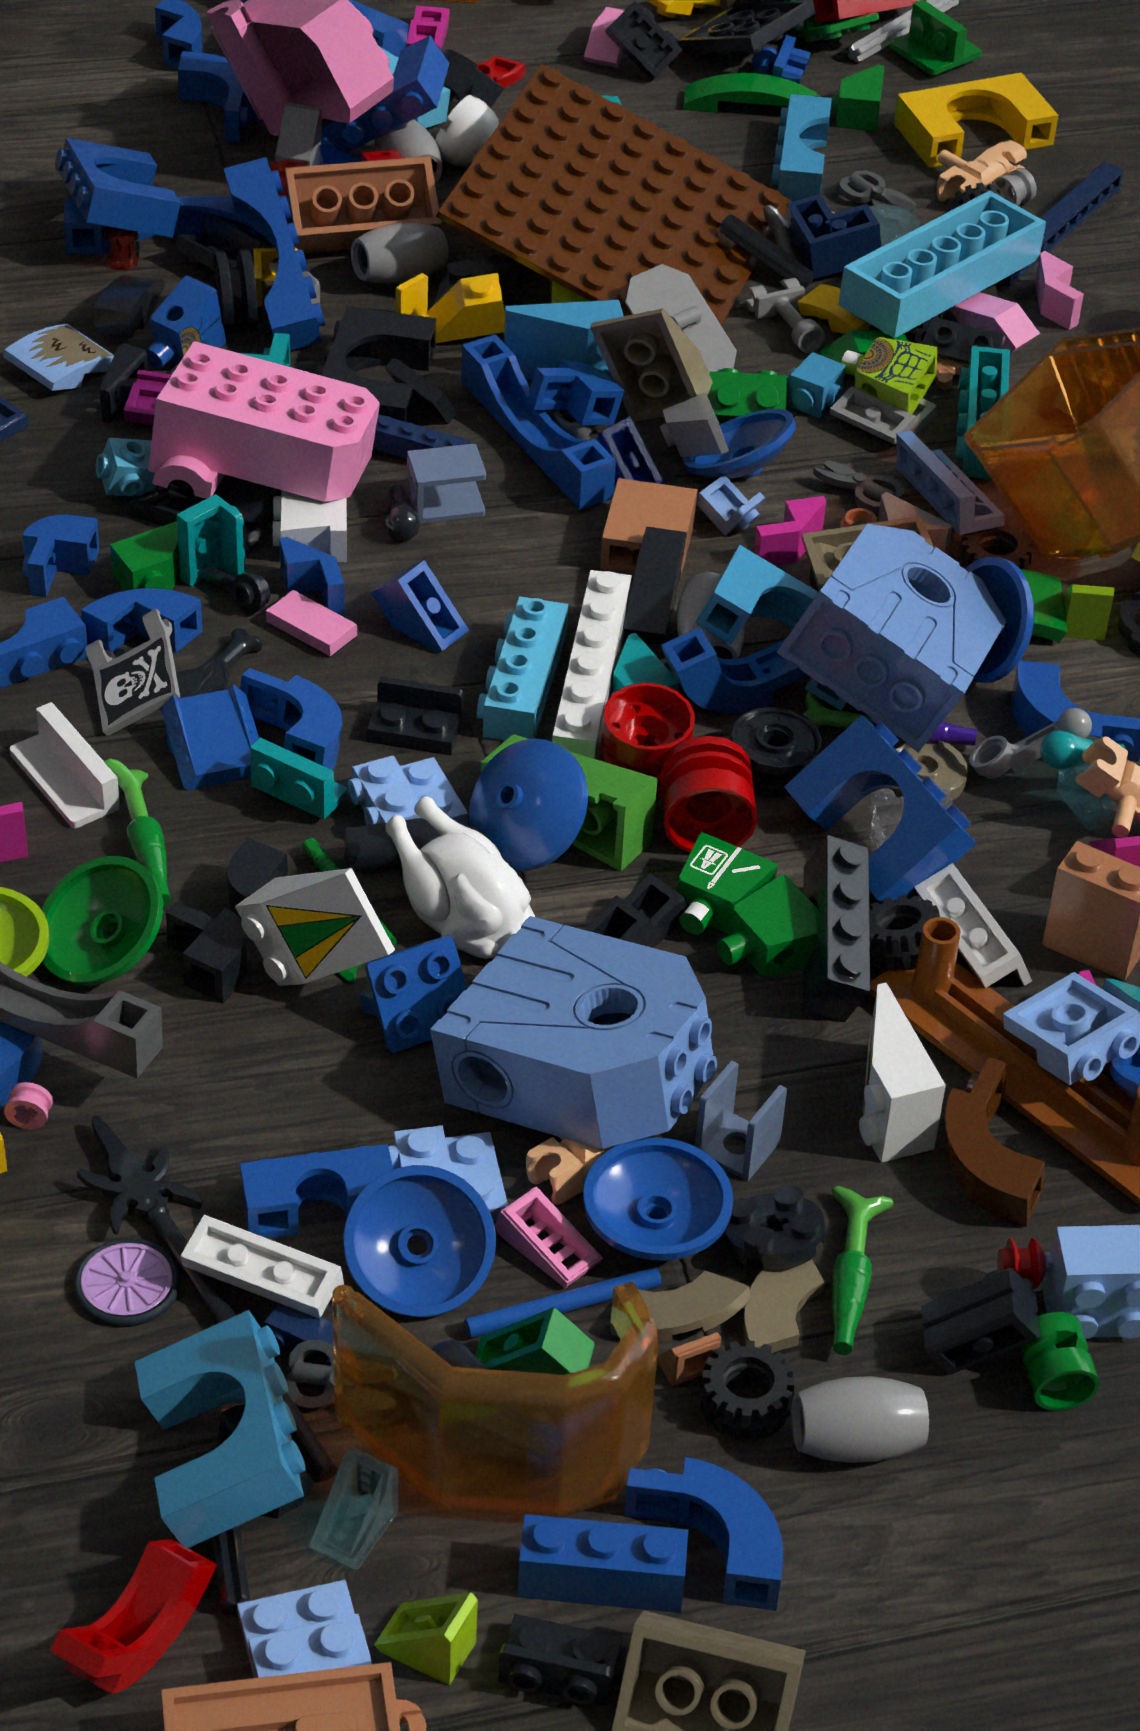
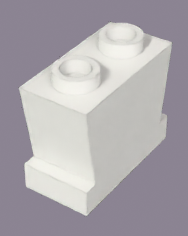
(312, 523)

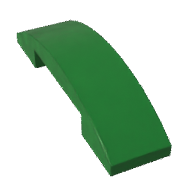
(741, 88)

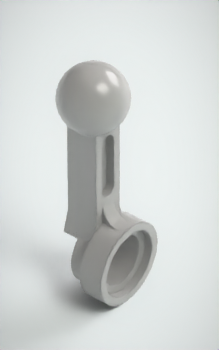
(997, 755)

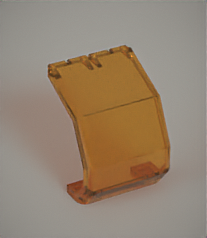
(496, 1435)

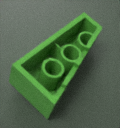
(617, 813)

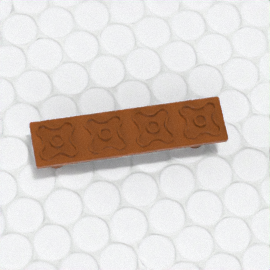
(967, 1024)

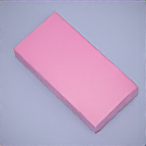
(311, 623)

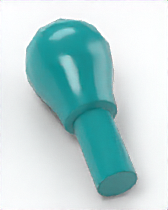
(1064, 749)

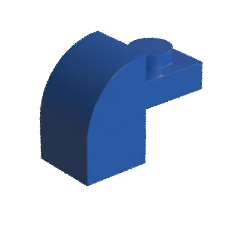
(578, 388)
(58, 545)

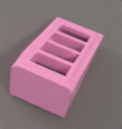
(547, 1217)

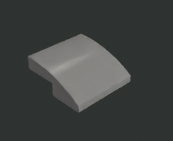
(881, 417)

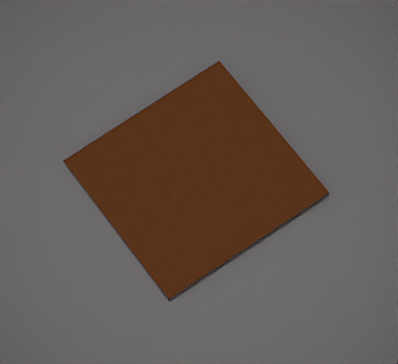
(606, 196)

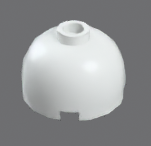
(469, 128)

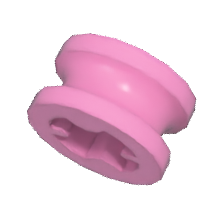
(28, 1106)

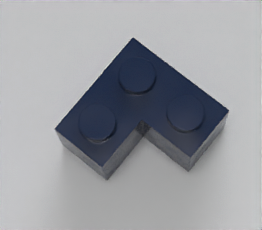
(831, 240)

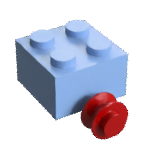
(1088, 1274)

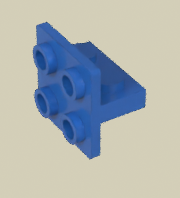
(413, 990)

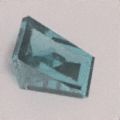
(357, 1508)

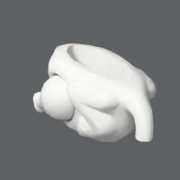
(460, 883)

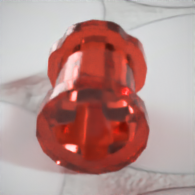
(121, 247)

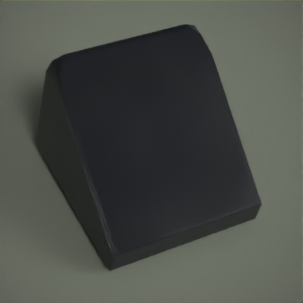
(252, 500)

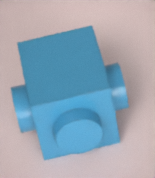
(815, 385)

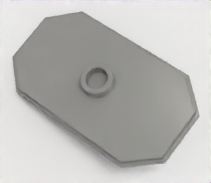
(683, 302)

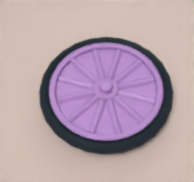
(126, 1282)

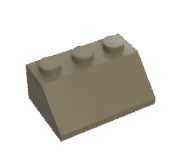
(705, 1679)

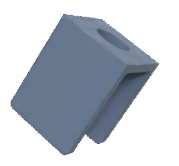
(444, 483)
(718, 1123)

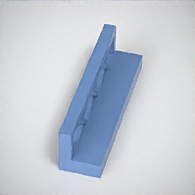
(945, 486)

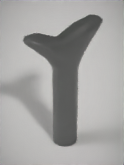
(779, 228)

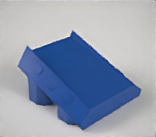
(210, 737)

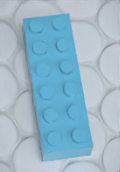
(941, 263)

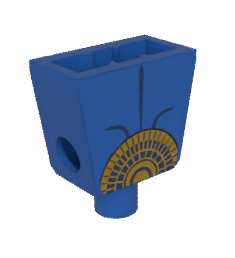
(185, 317)

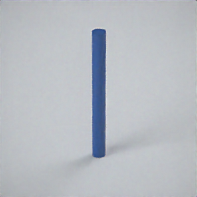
(563, 1302)

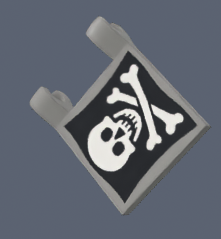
(138, 679)

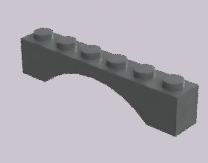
(102, 1027)

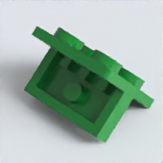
(934, 41)

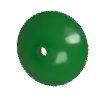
(101, 920)

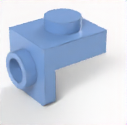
(728, 506)

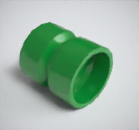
(1060, 1364)

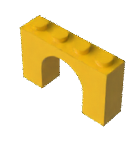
(1010, 101)

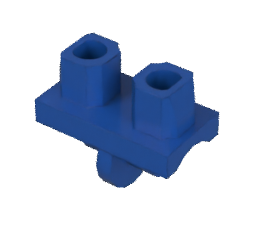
(787, 64)

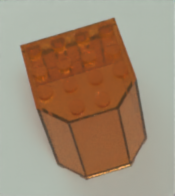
(1070, 446)

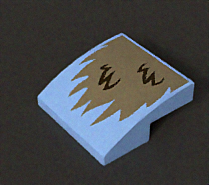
(58, 356)

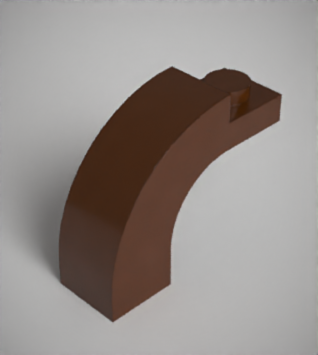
(985, 1169)

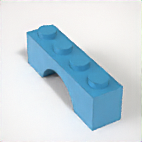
(801, 129)

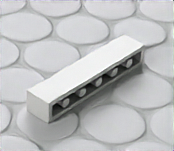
(593, 663)

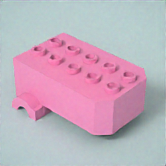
(303, 55)
(261, 426)

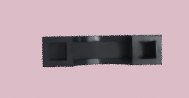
(840, 962)

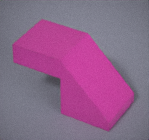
(783, 541)

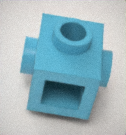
(125, 467)

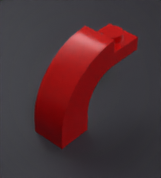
(142, 1621)

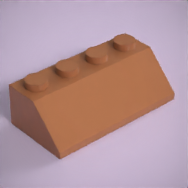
(349, 199)

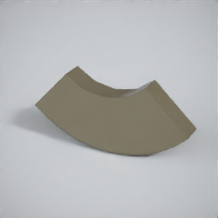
(775, 1304)
(695, 1305)

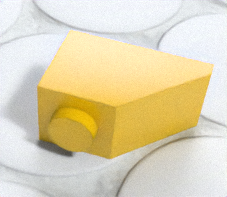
(470, 309)

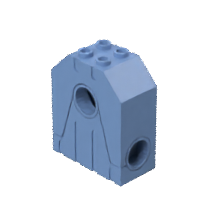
(897, 631)
(578, 1037)

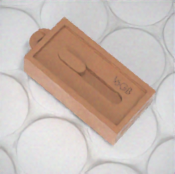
(305, 1701)

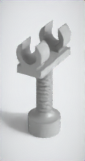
(806, 333)

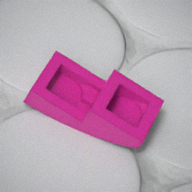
(427, 22)

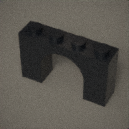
(373, 339)

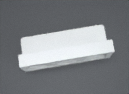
(67, 769)
(981, 938)
(262, 1266)

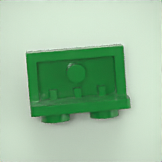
(743, 393)

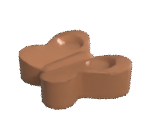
(945, 371)

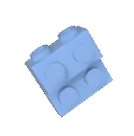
(391, 790)
(1075, 1028)
(466, 1155)
(303, 1631)

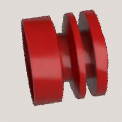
(643, 726)
(707, 791)

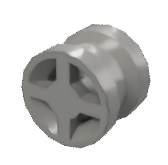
(1017, 186)

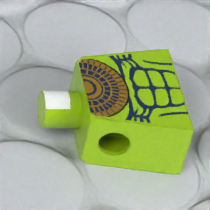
(894, 371)

